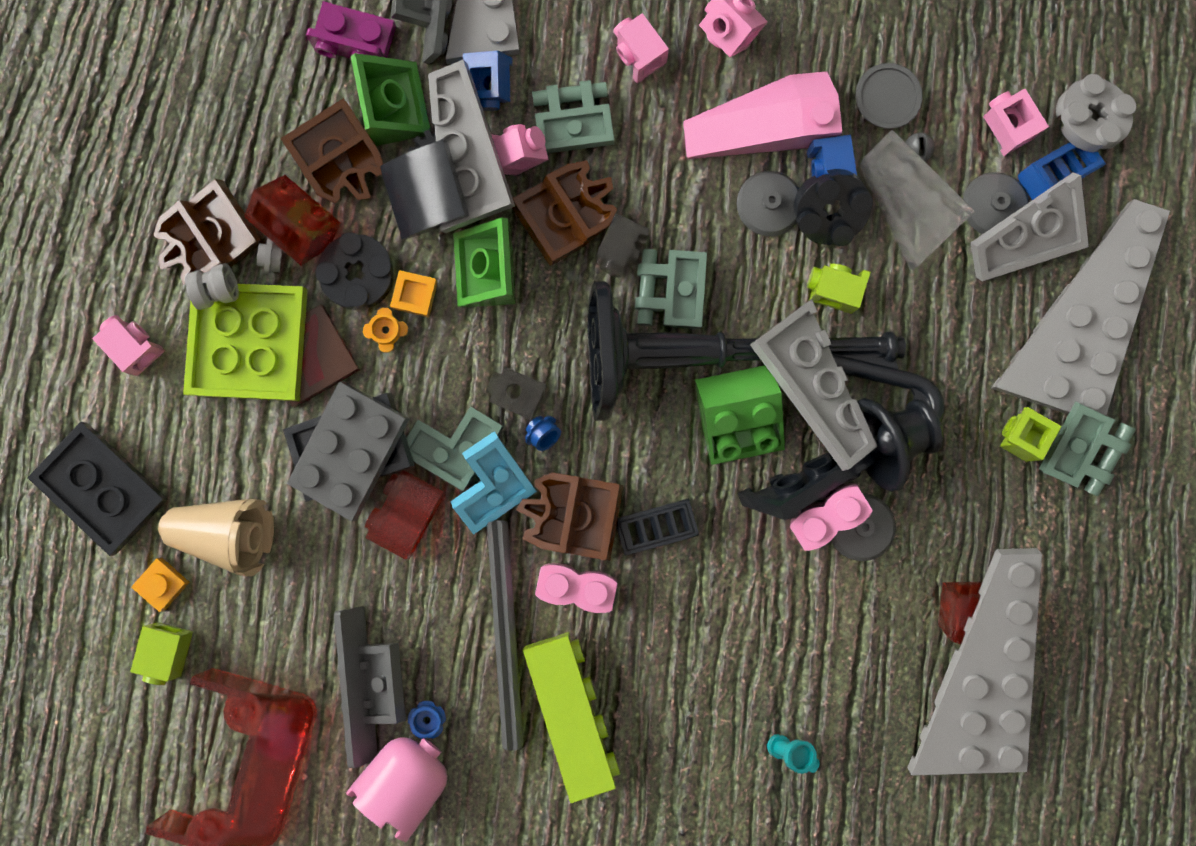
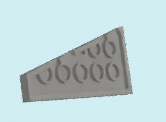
(1090, 324)
(988, 686)

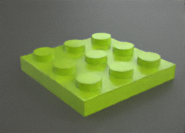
(248, 345)

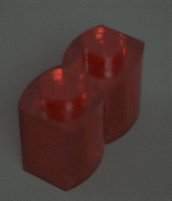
(405, 514)

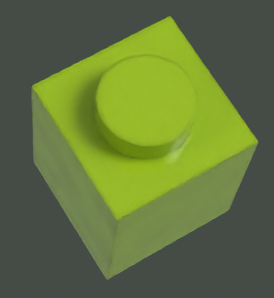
(161, 653)

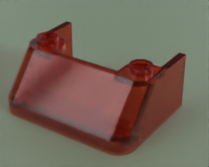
(278, 738)

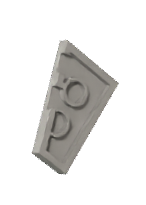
(481, 28)
(1035, 233)

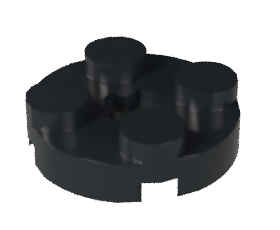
(826, 189)
(348, 251)

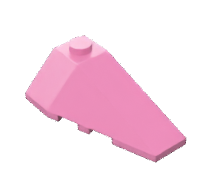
(768, 119)

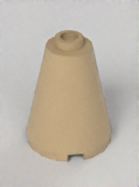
(221, 533)

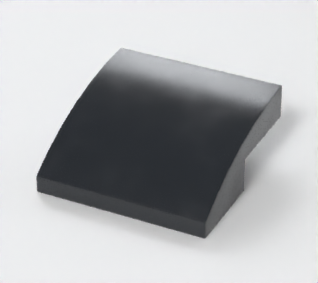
(424, 189)

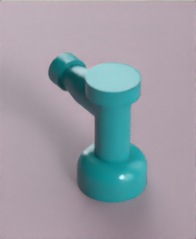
(797, 754)

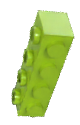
(570, 717)

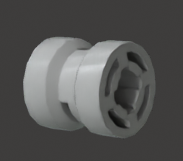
(211, 286)

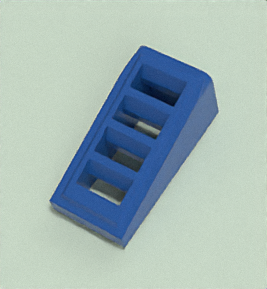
(1039, 178)

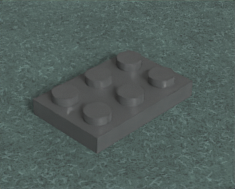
(348, 451)

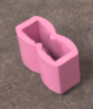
(838, 512)
(565, 585)

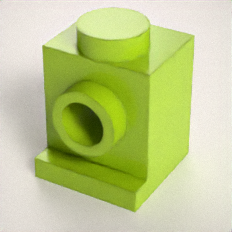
(838, 287)
(1029, 435)

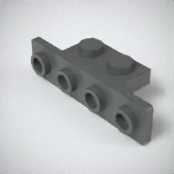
(426, 14)
(368, 685)

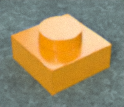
(414, 293)
(160, 584)

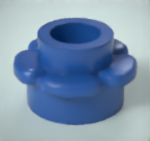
(542, 432)
(422, 729)

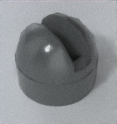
(928, 145)

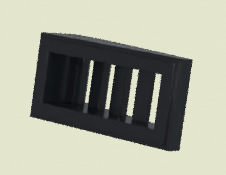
(688, 521)

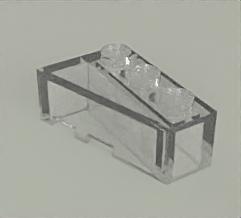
(912, 198)

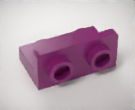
(350, 31)

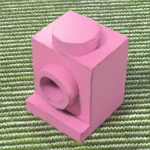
(640, 46)
(1024, 114)
(520, 148)
(127, 345)

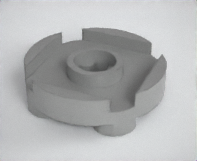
(1108, 101)

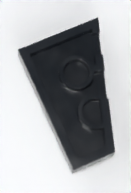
(795, 491)

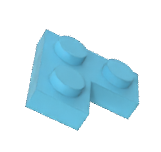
(500, 487)

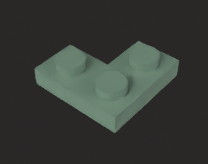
(444, 455)

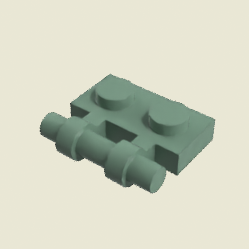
(575, 127)
(684, 288)
(1078, 444)

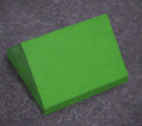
(390, 98)
(485, 265)

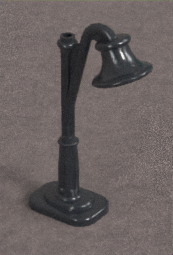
(896, 433)

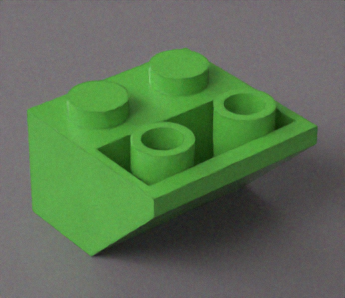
(741, 414)

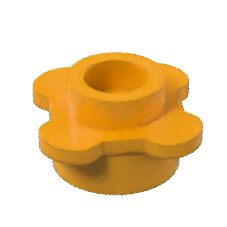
(383, 319)

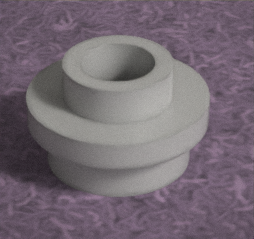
(269, 257)

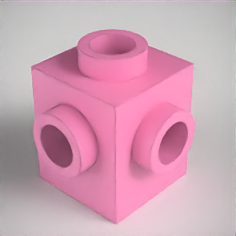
(732, 24)

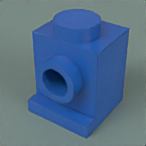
(492, 67)
(831, 154)

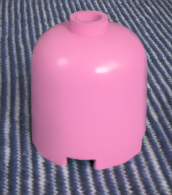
(400, 785)

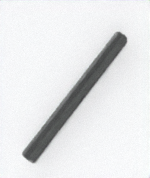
(505, 635)

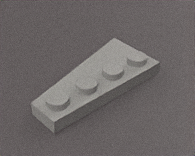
(463, 125)
(806, 371)

